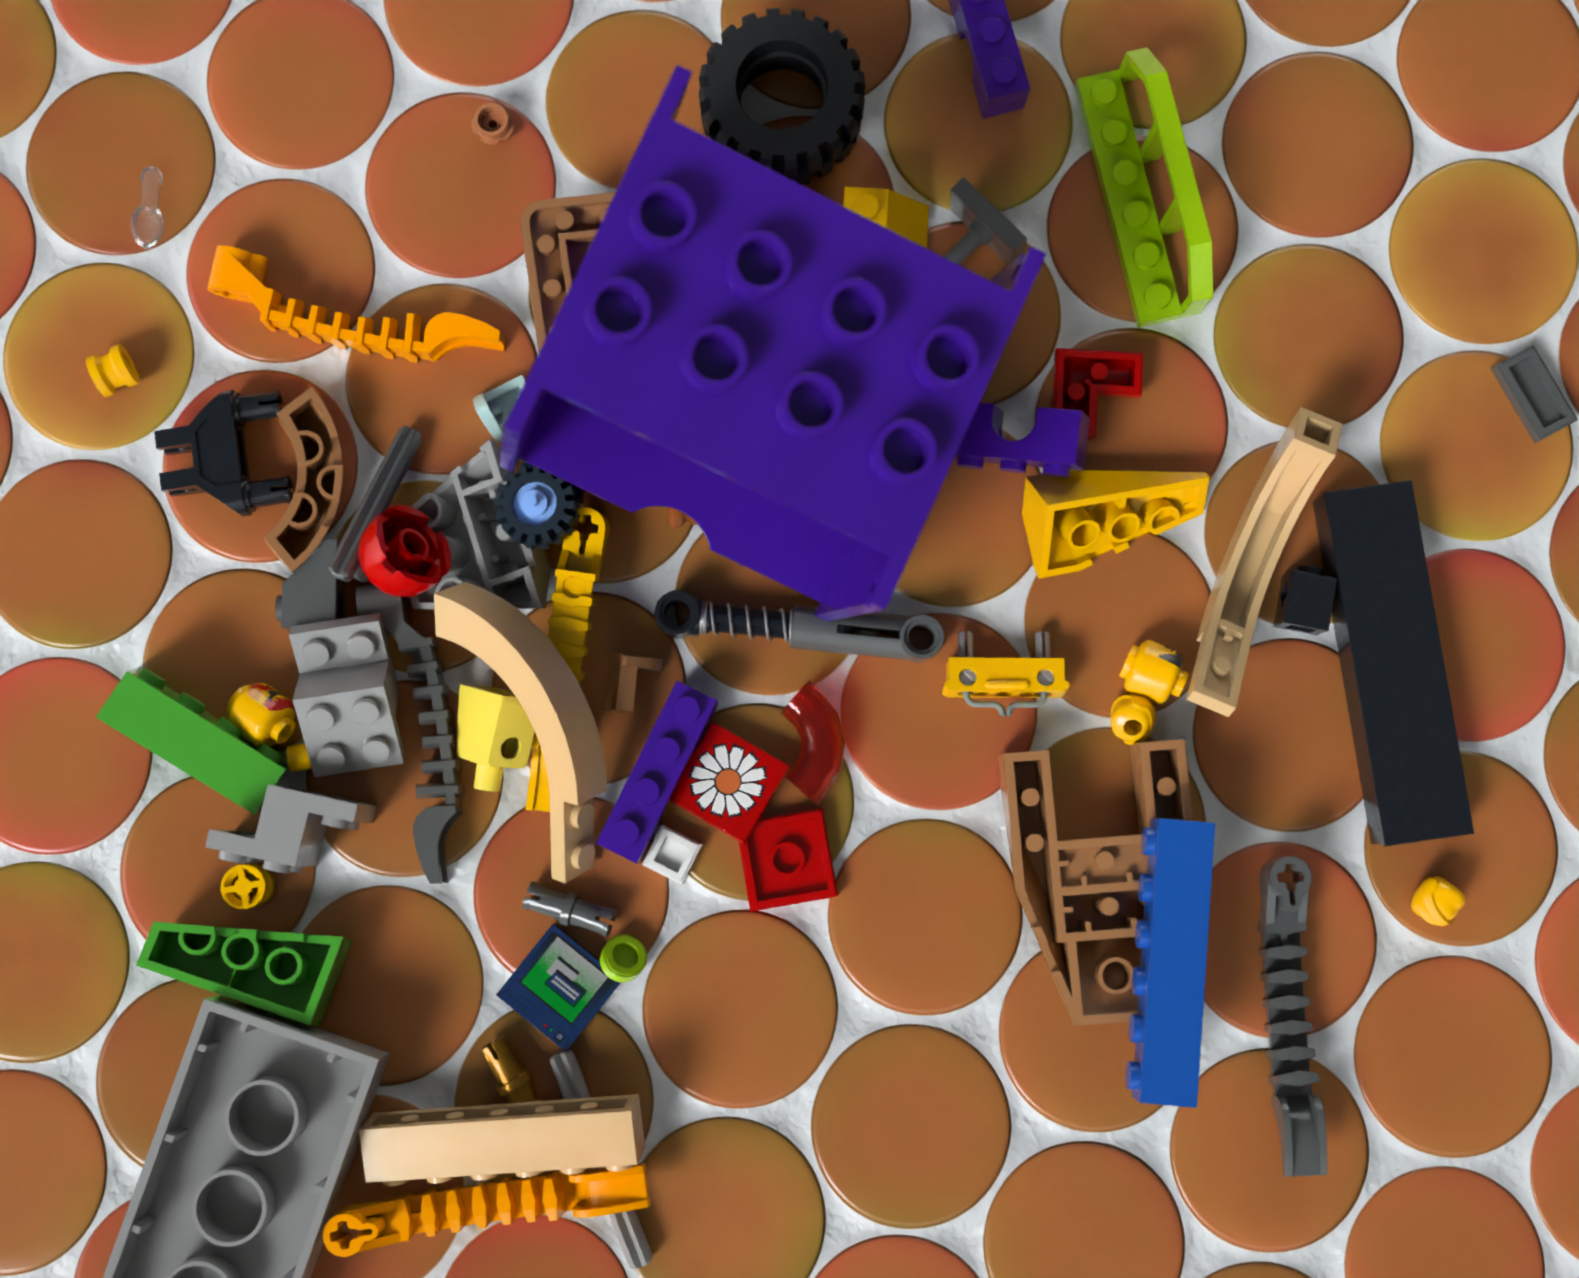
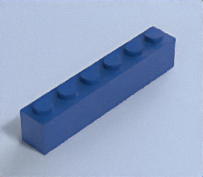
(1172, 962)

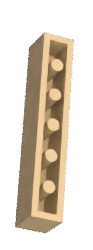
(502, 1139)

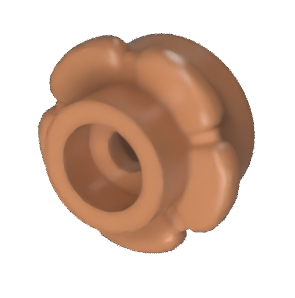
(484, 116)

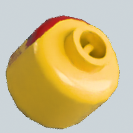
(262, 714)

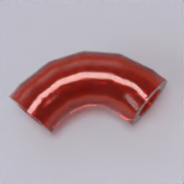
(820, 741)

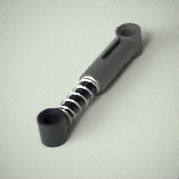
(803, 628)

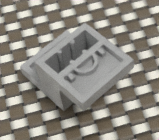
(346, 695)
(290, 829)

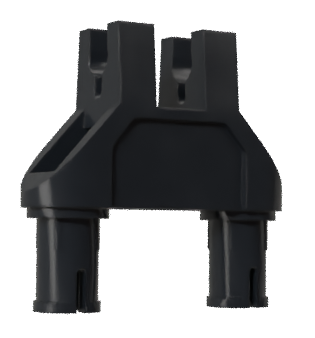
(221, 455)

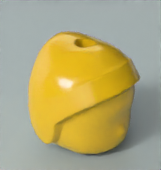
(1132, 718)
(1437, 901)

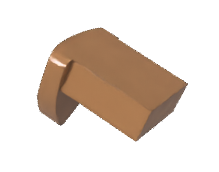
(623, 678)

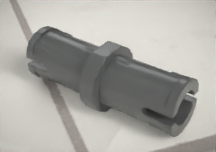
(569, 909)

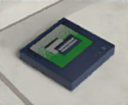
(558, 987)

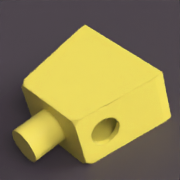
(492, 733)

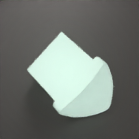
(497, 405)

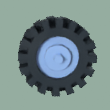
(536, 507)

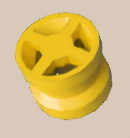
(112, 370)
(237, 886)

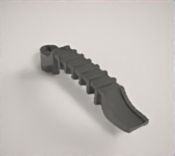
(434, 822)
(1296, 1109)

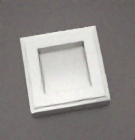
(672, 854)

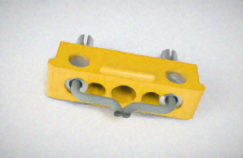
(1005, 677)

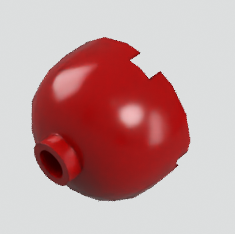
(403, 553)

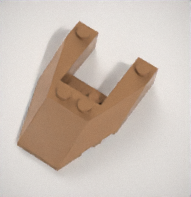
(1086, 890)

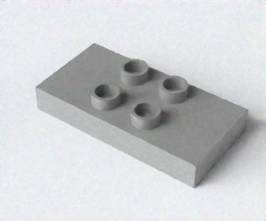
(248, 1149)

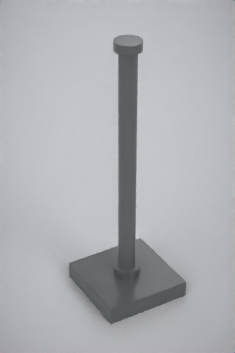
(984, 226)

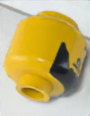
(1154, 672)

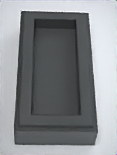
(1534, 394)

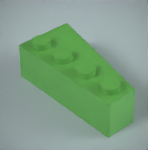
(192, 738)
(261, 968)

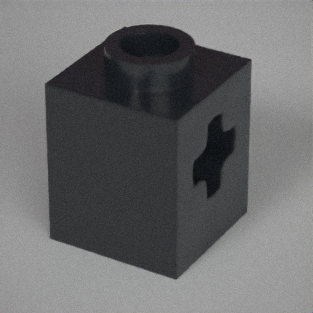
(1305, 601)

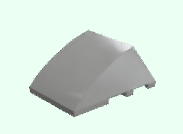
(477, 543)

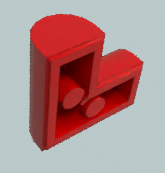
(1086, 374)

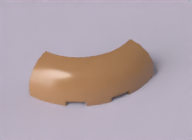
(318, 480)

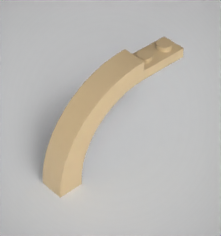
(1252, 556)
(552, 703)

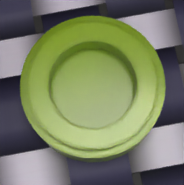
(623, 958)

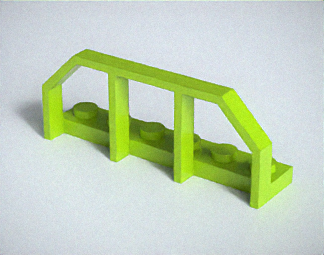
(1128, 192)

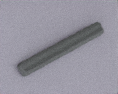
(375, 500)

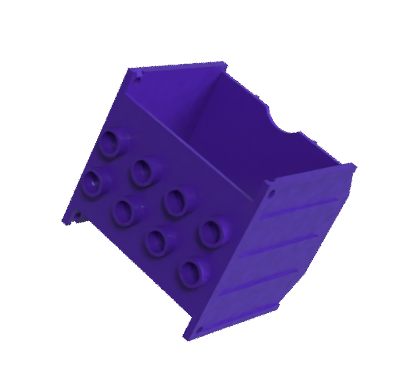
(763, 367)

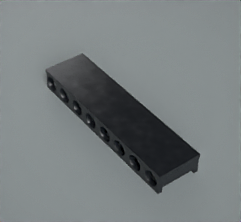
(1392, 665)

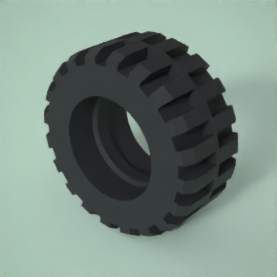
(792, 45)

